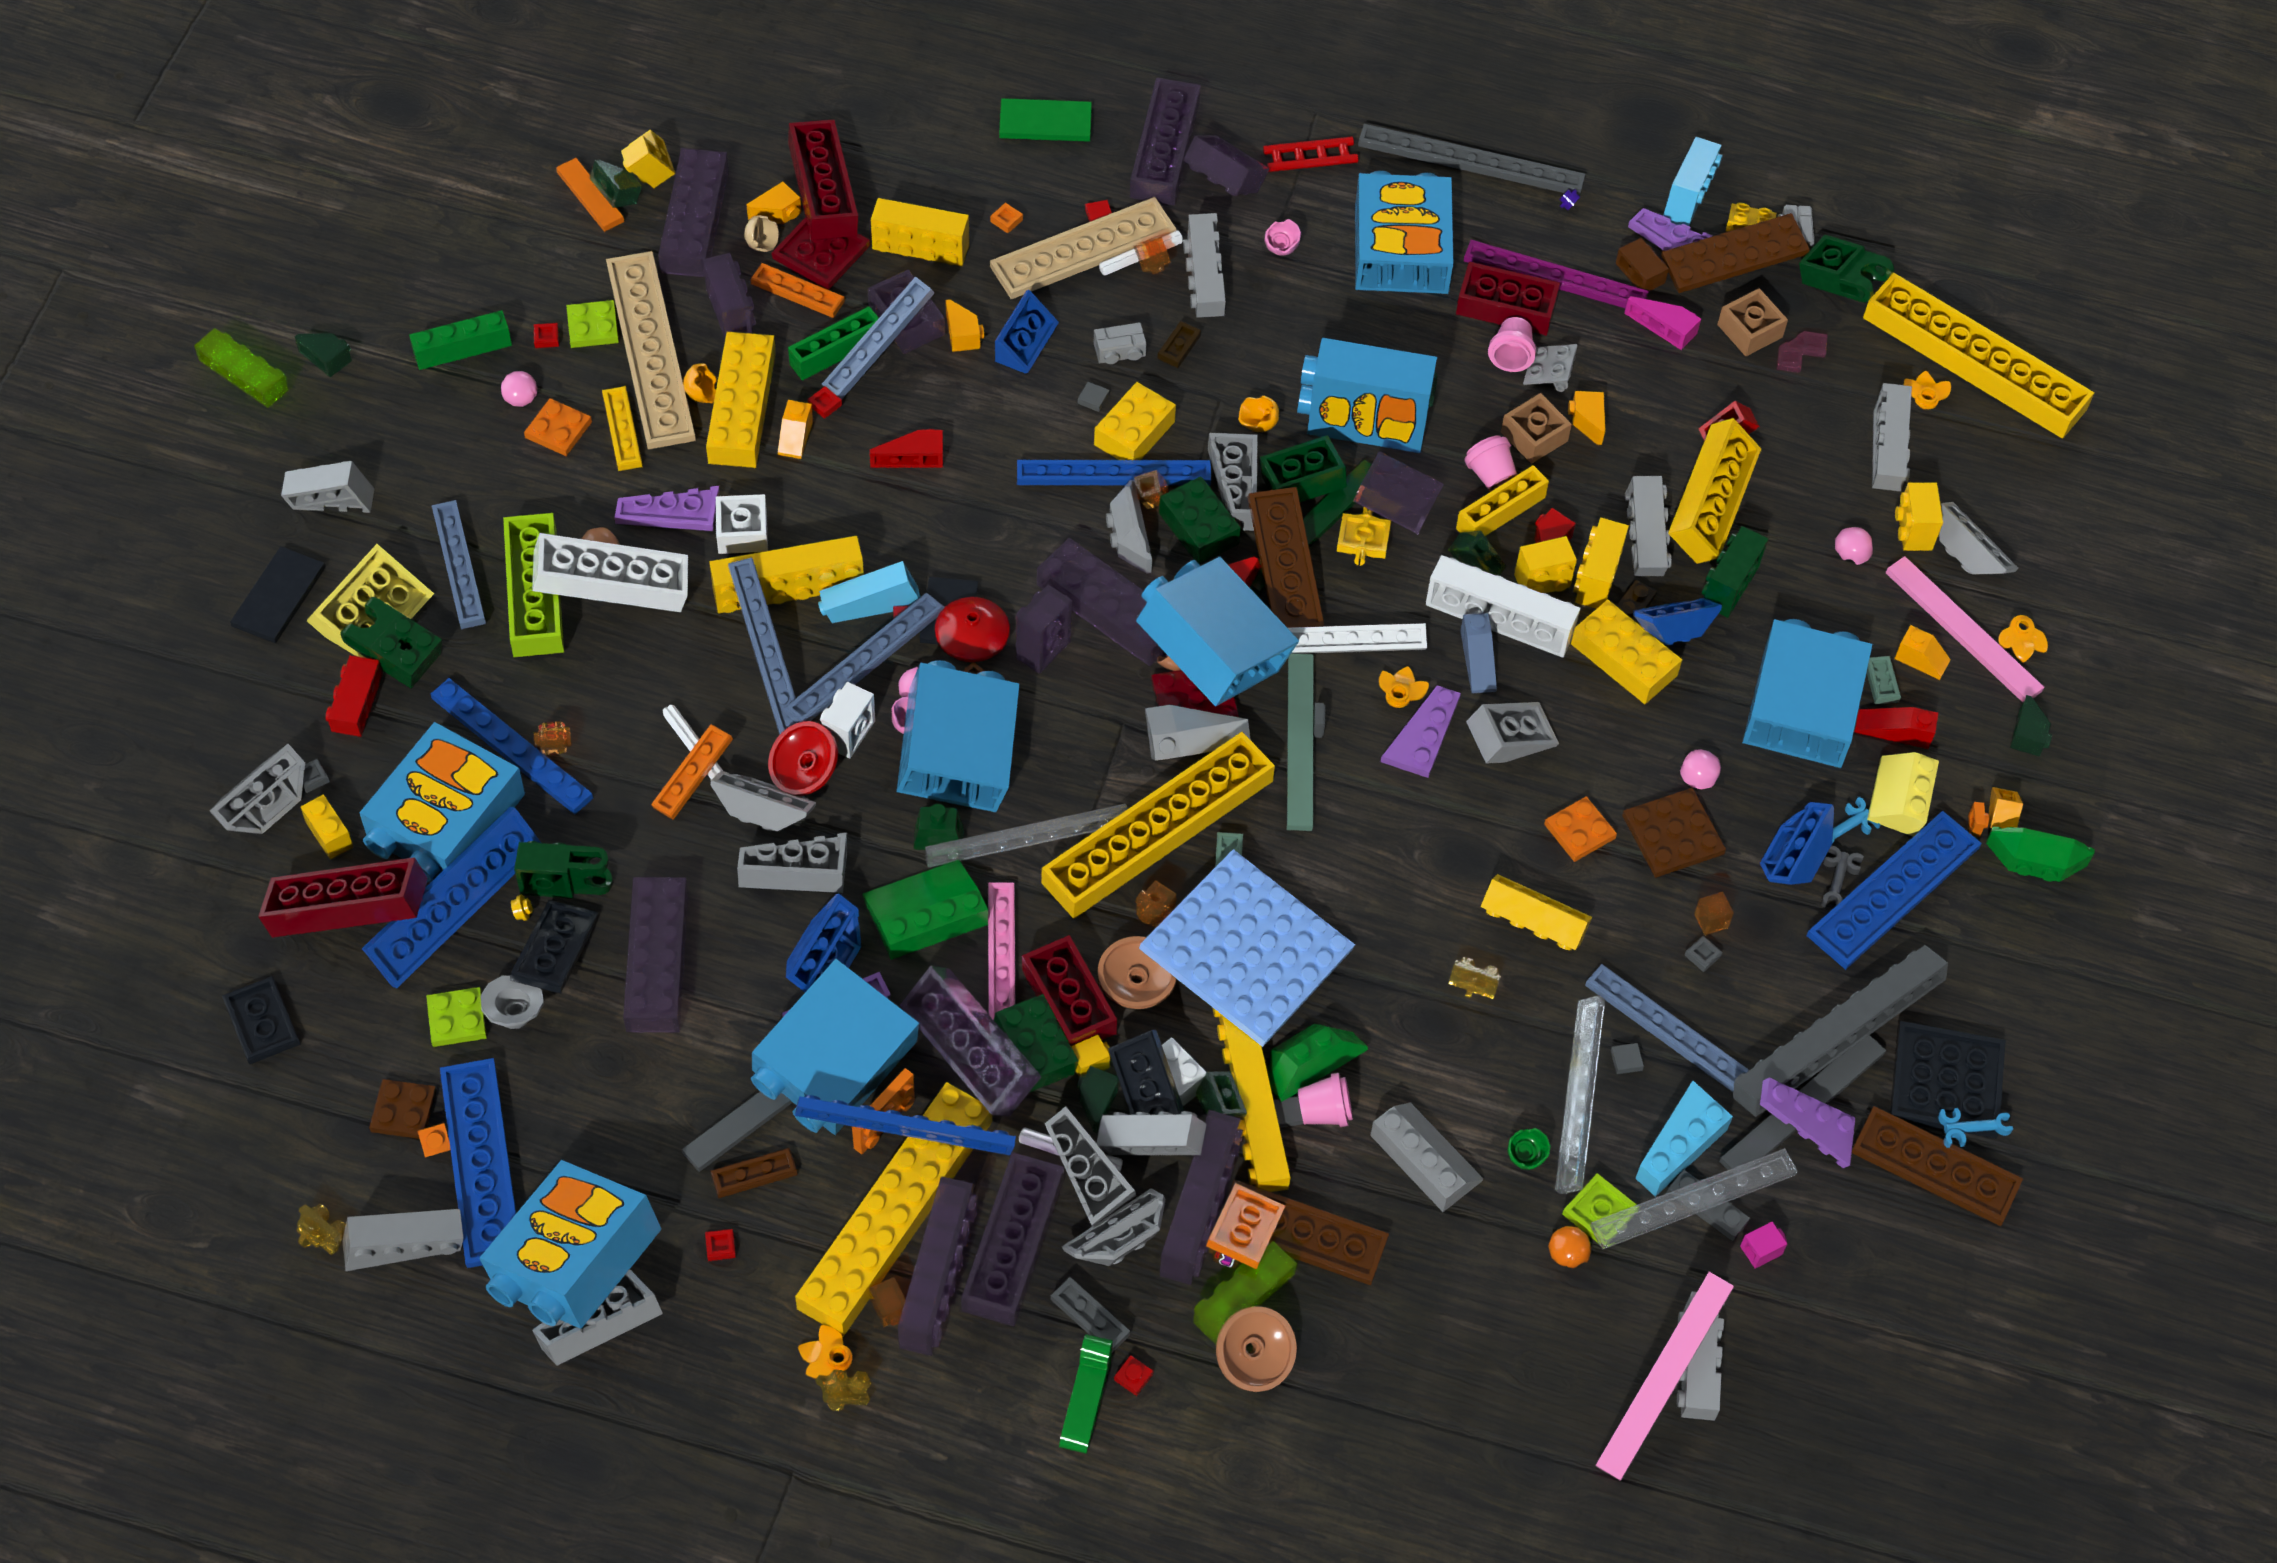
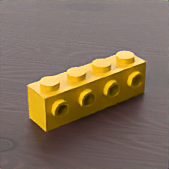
(1504, 502)
(1536, 912)

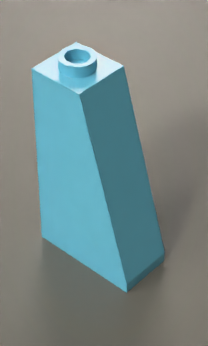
(870, 594)

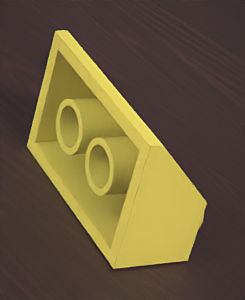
(1903, 792)

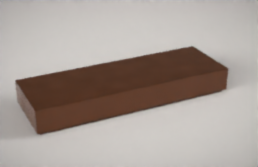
(753, 1173)

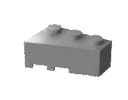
(328, 486)

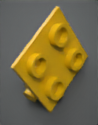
(1744, 215)

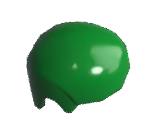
(1528, 1148)

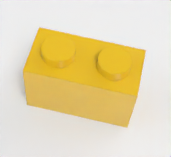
(326, 827)

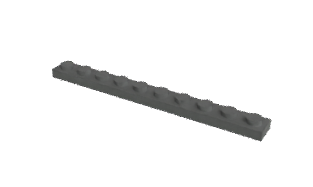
(1470, 159)

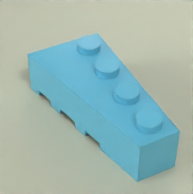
(1692, 181)
(1686, 1135)

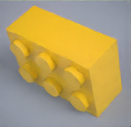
(1134, 424)
(1600, 562)

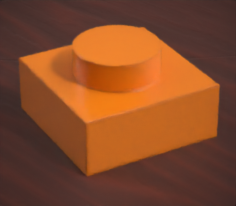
(1006, 217)
(1977, 819)
(434, 1140)

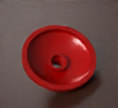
(972, 639)
(795, 751)

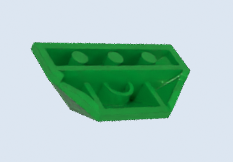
(2038, 853)
(1310, 1057)

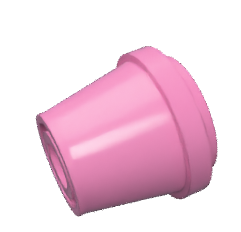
(1513, 346)
(1492, 461)
(1326, 1102)

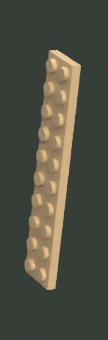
(650, 350)

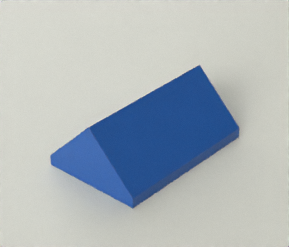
(1024, 334)

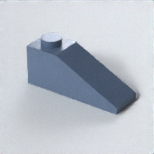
(1479, 652)

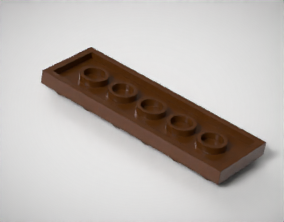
(1735, 253)
(1285, 557)
(1941, 1170)
(1326, 1239)

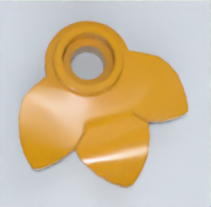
(1927, 392)
(2023, 641)
(1402, 685)
(822, 1353)

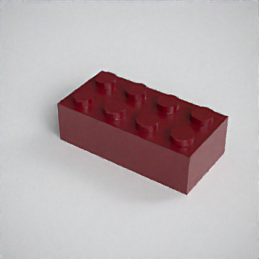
(1501, 294)
(1070, 990)

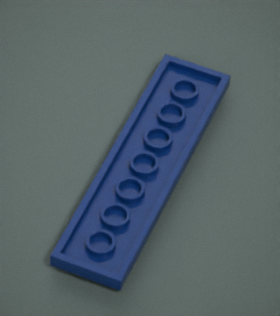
(1893, 890)
(451, 899)
(478, 1154)

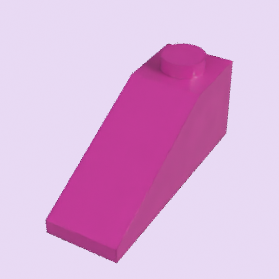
(1666, 320)

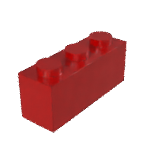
(354, 695)

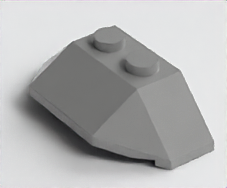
(1129, 529)
(1970, 544)
(263, 794)
(759, 801)
(1121, 1231)

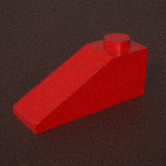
(912, 450)
(1900, 725)

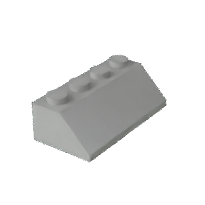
(1424, 1155)

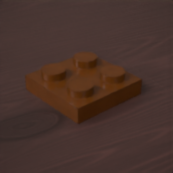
(402, 1108)

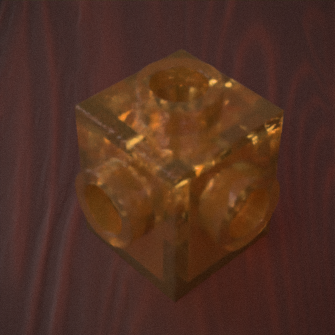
(1155, 904)

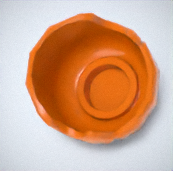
(1570, 1246)

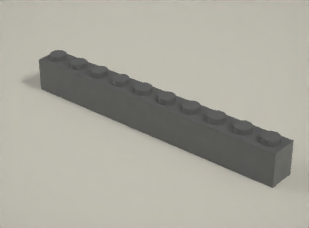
(1843, 1026)

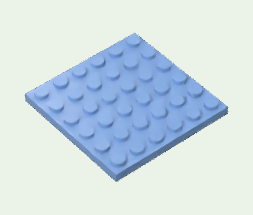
(1247, 947)

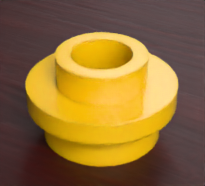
(521, 908)

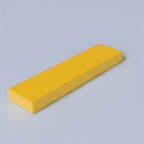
(622, 428)

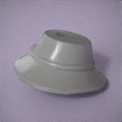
(511, 1002)

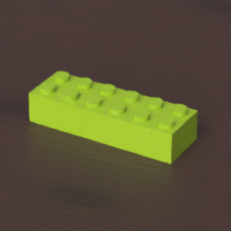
(533, 615)

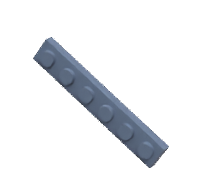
(878, 338)
(458, 564)

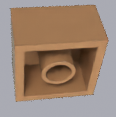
(1752, 322)
(1536, 428)

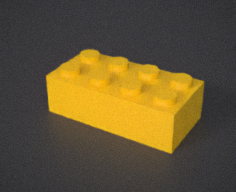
(920, 232)
(1626, 651)

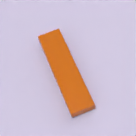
(588, 194)
(797, 290)
(692, 771)

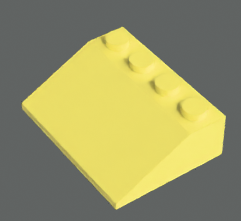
(374, 576)

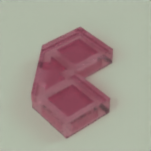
(1805, 343)

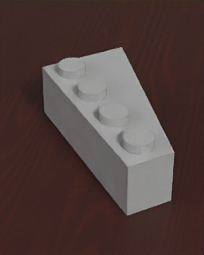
(1205, 266)
(1235, 472)
(1648, 529)
(795, 865)
(1700, 1380)

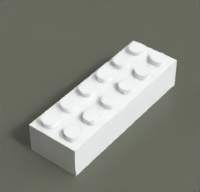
(610, 572)
(1511, 607)

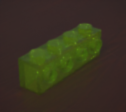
(241, 367)
(1246, 1289)

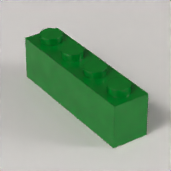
(460, 340)
(830, 344)

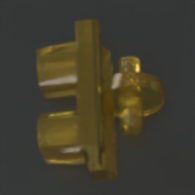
(1475, 979)
(317, 1231)
(843, 1390)

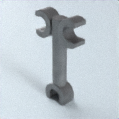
(1843, 862)

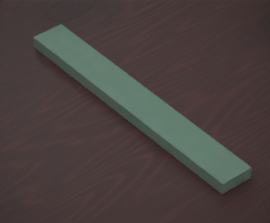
(1300, 743)

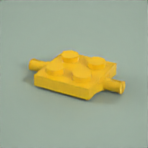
(1363, 536)

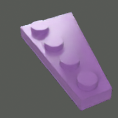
(1662, 232)
(683, 511)
(1423, 735)
(1812, 1119)

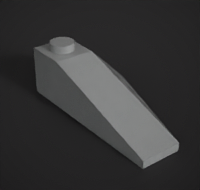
(1187, 731)

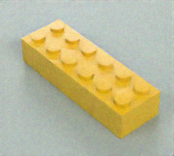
(741, 399)
(1714, 491)
(791, 572)

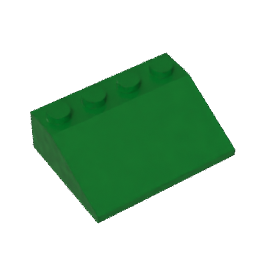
(926, 909)

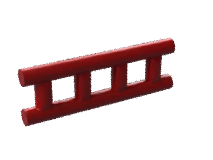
(1318, 145)

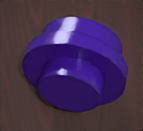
(1569, 199)

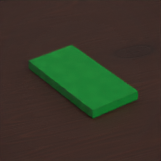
(1045, 120)

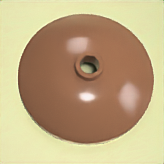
(1124, 963)
(1271, 1354)

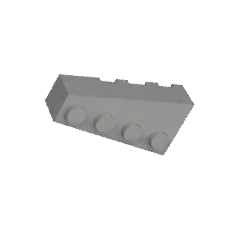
(1891, 437)
(1093, 1175)
(400, 1237)
(624, 1309)

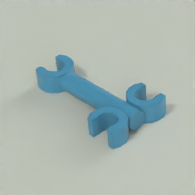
(1858, 816)
(1957, 1129)

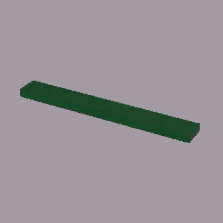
(1326, 513)

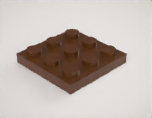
(1674, 832)

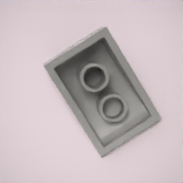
(1511, 731)

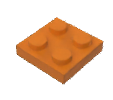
(558, 427)
(1580, 829)

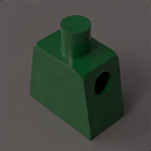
(937, 826)

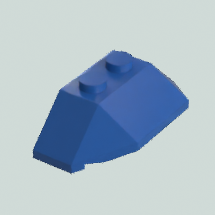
(1678, 620)
(1800, 845)
(829, 936)

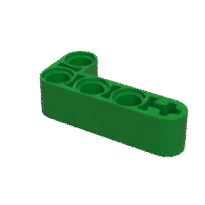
(1086, 1393)

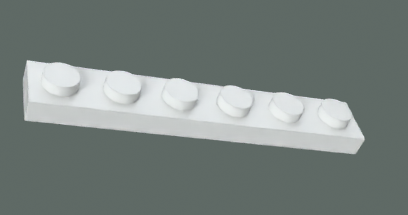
(1360, 638)

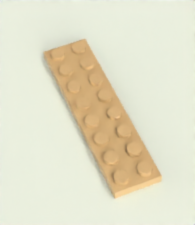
(1080, 248)

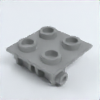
(1552, 365)

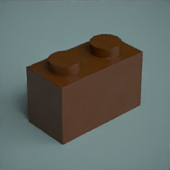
(1642, 265)

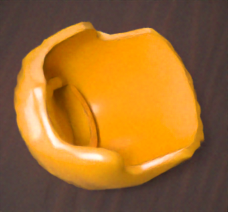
(700, 383)
(1259, 414)

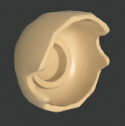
(761, 233)

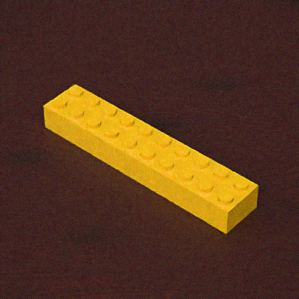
(1978, 355)
(1157, 824)
(888, 1216)

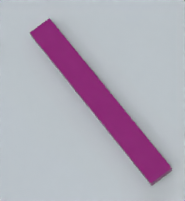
(1570, 279)

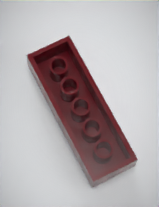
(823, 179)
(343, 897)

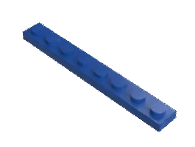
(1108, 471)
(512, 746)
(896, 1123)

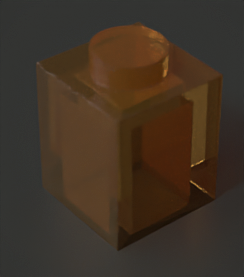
(1152, 255)
(1150, 488)
(1713, 913)
(887, 1301)

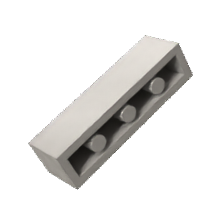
(1151, 1134)

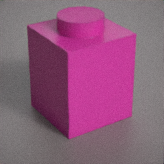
(1764, 1244)

